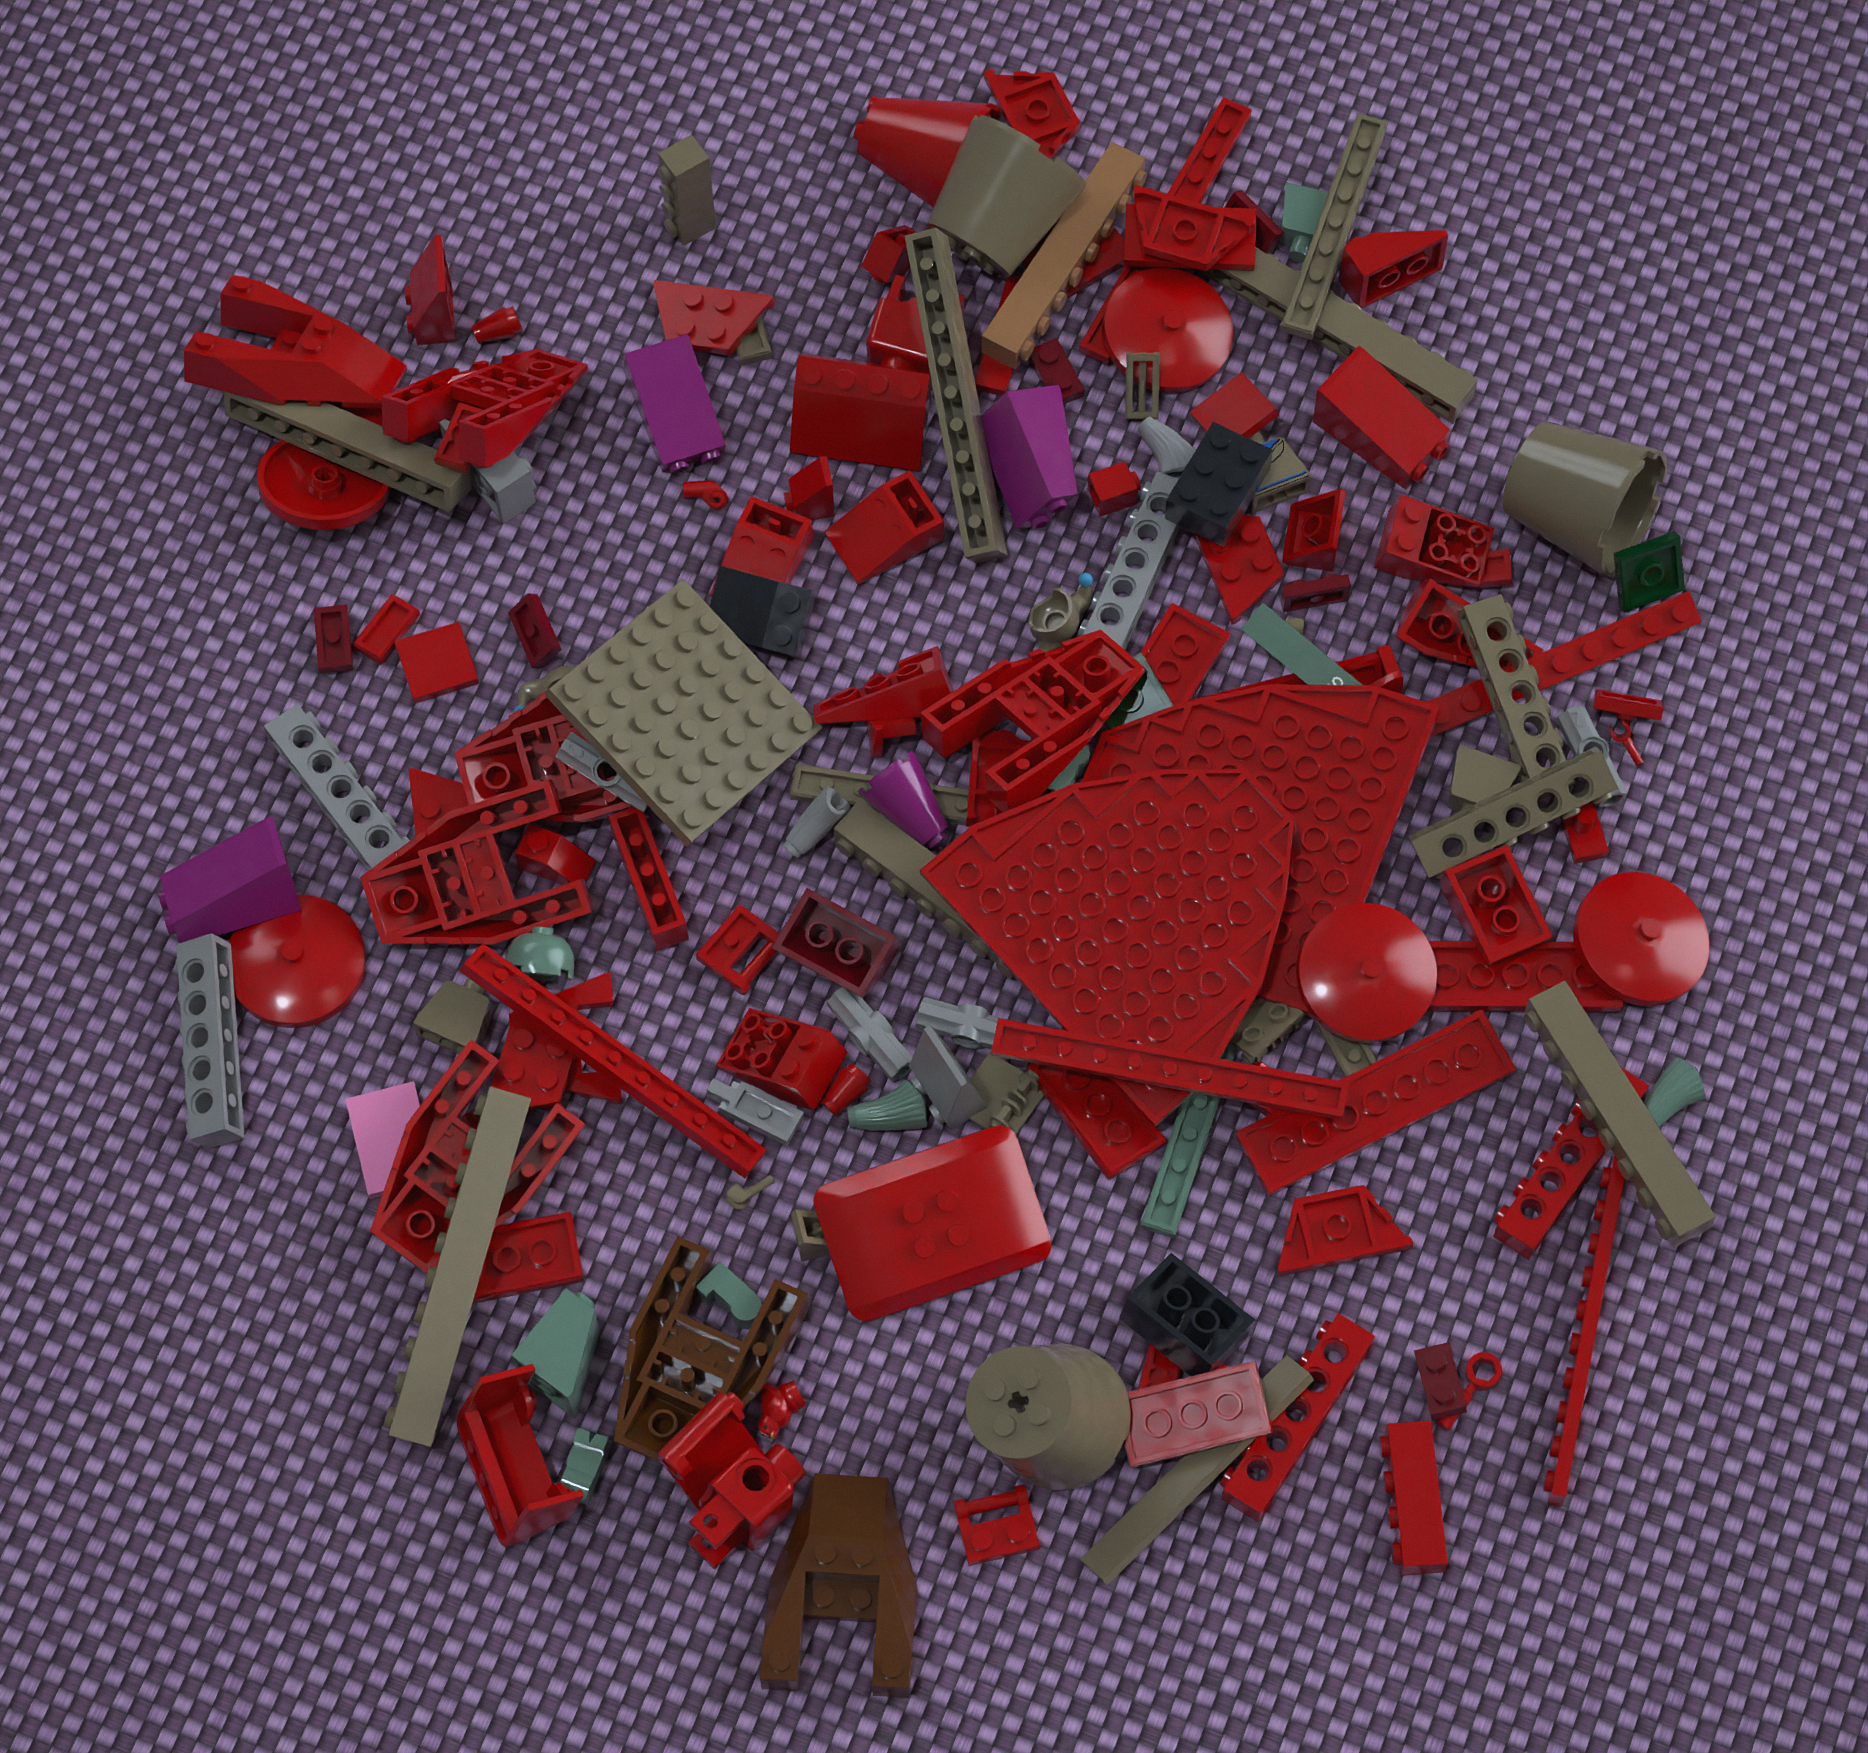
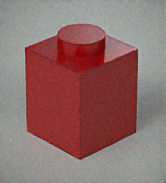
(1113, 488)

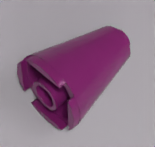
(907, 801)

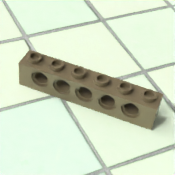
(1499, 684)
(1598, 788)

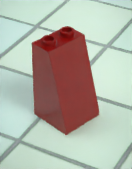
(1380, 419)

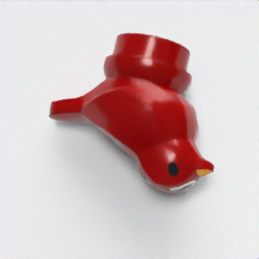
(777, 1407)

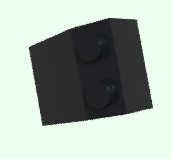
(763, 610)

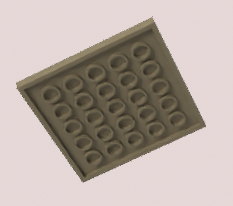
(683, 712)

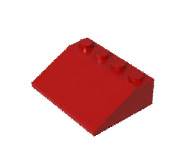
(860, 411)

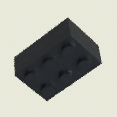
(1218, 484)
(1186, 1317)

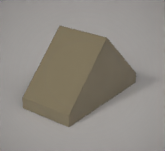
(808, 1235)

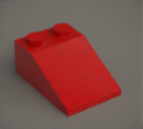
(1389, 262)
(431, 297)
(1495, 905)

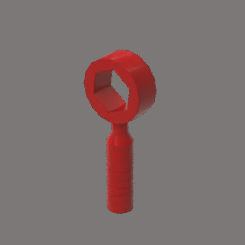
(1475, 1383)

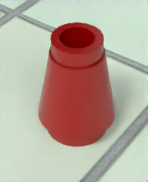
(498, 325)
(845, 1089)

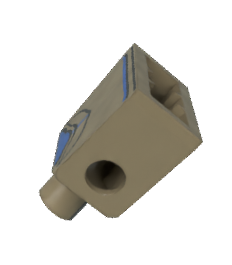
(1285, 479)

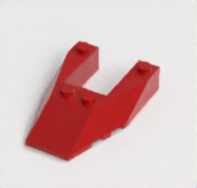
(309, 361)
(513, 399)
(1051, 696)
(524, 754)
(454, 884)
(433, 1147)

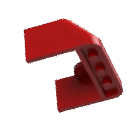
(508, 1458)

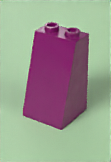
(674, 404)
(1031, 454)
(230, 885)

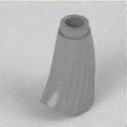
(1167, 446)
(816, 821)

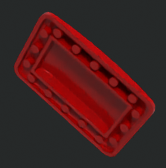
(932, 1223)

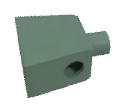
(1300, 217)

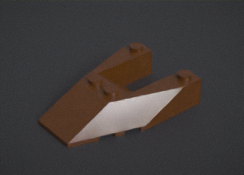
(682, 1364)
(843, 1565)

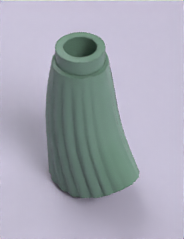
(1675, 1089)
(898, 1110)

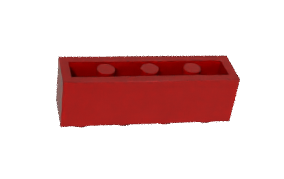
(648, 878)
(1415, 1498)

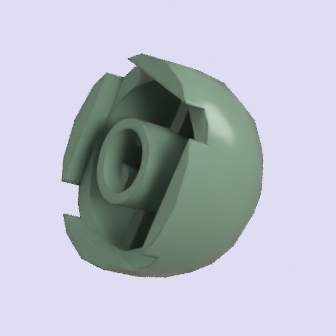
(542, 955)

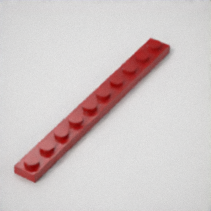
(1191, 184)
(1576, 656)
(613, 1060)
(1170, 1069)
(1582, 1344)

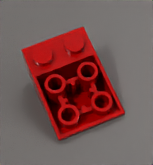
(886, 528)
(768, 542)
(1432, 544)
(783, 1057)

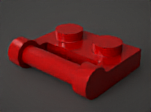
(730, 945)
(1000, 1536)

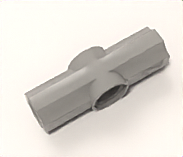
(1583, 736)
(587, 761)
(965, 1025)
(871, 1033)

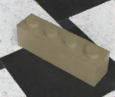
(686, 190)

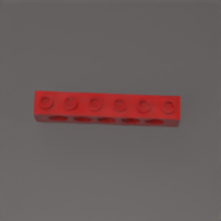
(1527, 1234)
(1255, 1496)

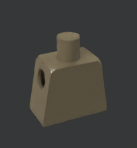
(1479, 777)
(455, 1016)

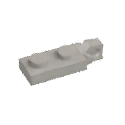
(756, 1109)

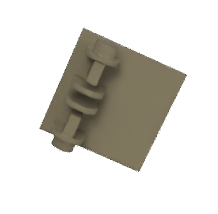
(1264, 1025)
(1007, 1093)

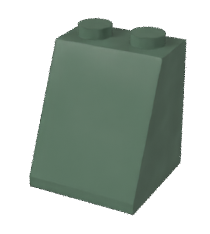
(562, 1350)

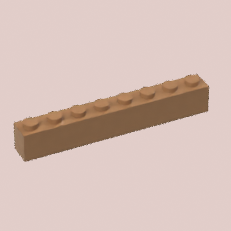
(1063, 256)

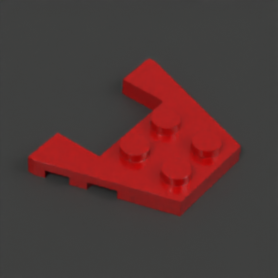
(589, 995)

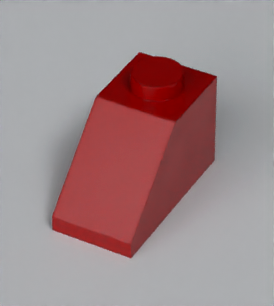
(888, 254)
(811, 491)
(552, 857)

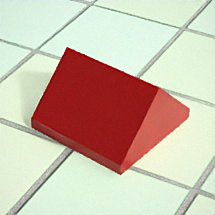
(1314, 531)

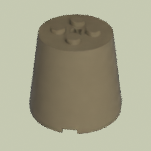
(1001, 196)
(1584, 491)
(1072, 1418)

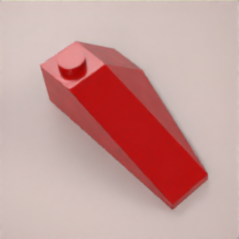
(1434, 629)
(901, 694)

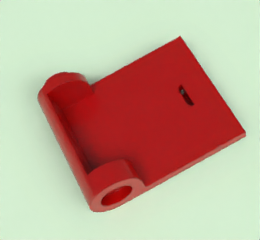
(707, 1445)

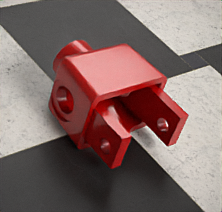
(897, 331)
(743, 1513)

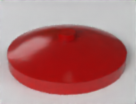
(1173, 316)
(315, 490)
(1641, 938)
(298, 965)
(1366, 972)

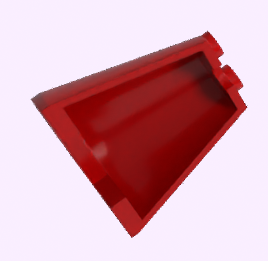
(917, 139)

